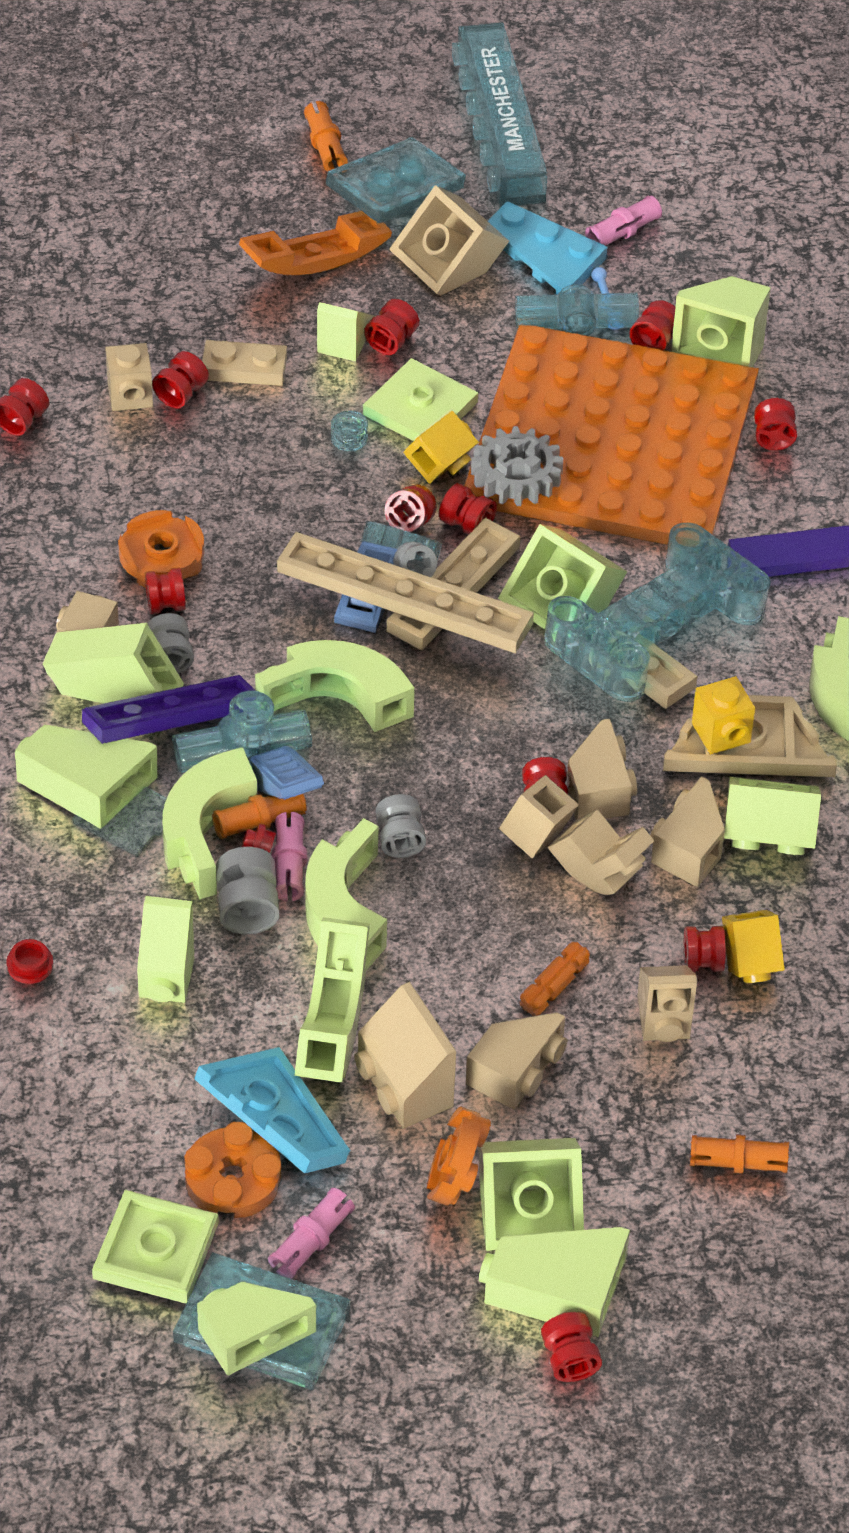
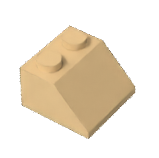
(448, 242)
(407, 1058)

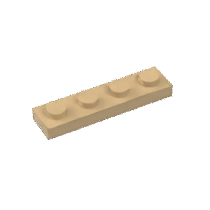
(467, 567)

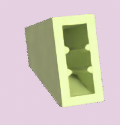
(110, 663)
(84, 773)
(556, 1273)

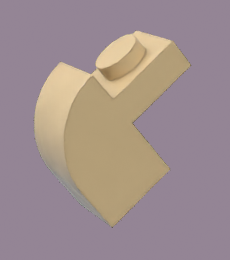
(597, 854)

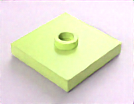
(418, 399)
(155, 1246)

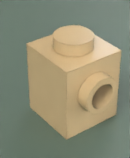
(129, 377)
(87, 612)
(530, 821)

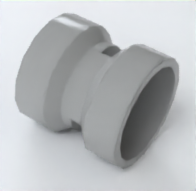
(173, 635)
(400, 825)

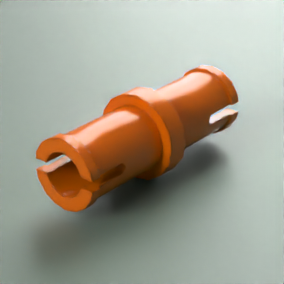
(325, 135)
(255, 811)
(739, 1154)

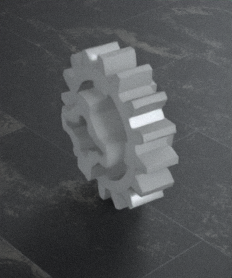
(517, 466)

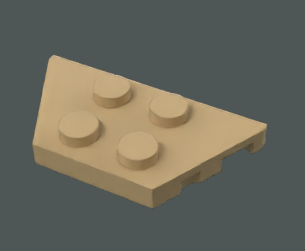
(779, 746)

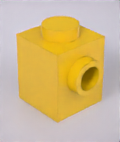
(442, 448)
(723, 715)
(753, 945)

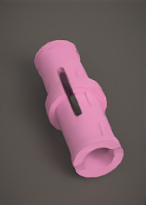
(625, 221)
(289, 856)
(311, 1233)

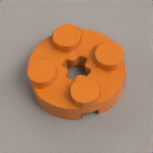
(159, 527)
(232, 1147)
(452, 1163)

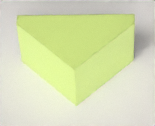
(340, 331)

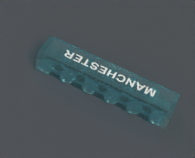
(500, 114)

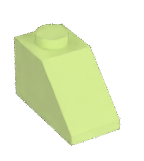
(165, 949)
(252, 1323)

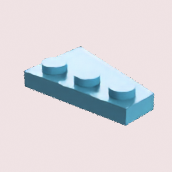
(547, 247)
(276, 1106)

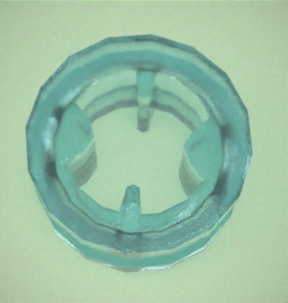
(349, 430)

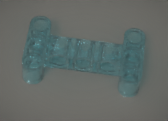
(698, 578)

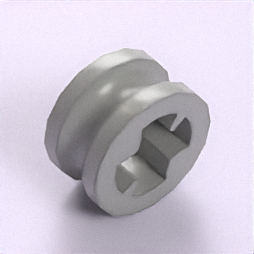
(408, 552)

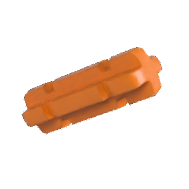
(554, 978)

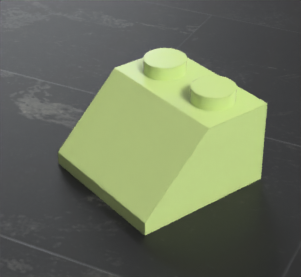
(722, 321)
(557, 567)
(772, 814)
(530, 1187)

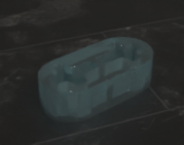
(394, 538)

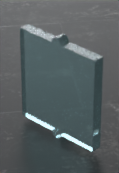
(134, 824)

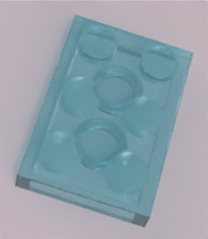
(394, 179)
(297, 1363)

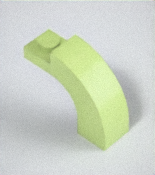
(341, 672)
(831, 679)
(188, 811)
(330, 876)
(335, 1001)

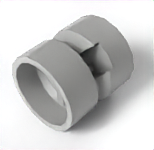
(247, 890)

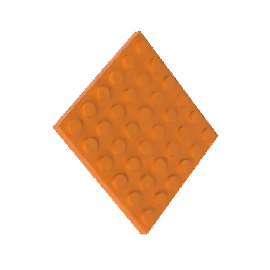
(637, 427)

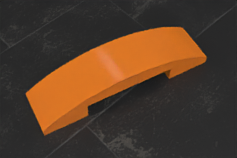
(318, 252)

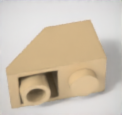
(599, 775)
(692, 835)
(666, 1002)
(513, 1056)

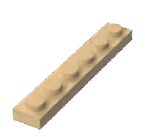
(405, 592)

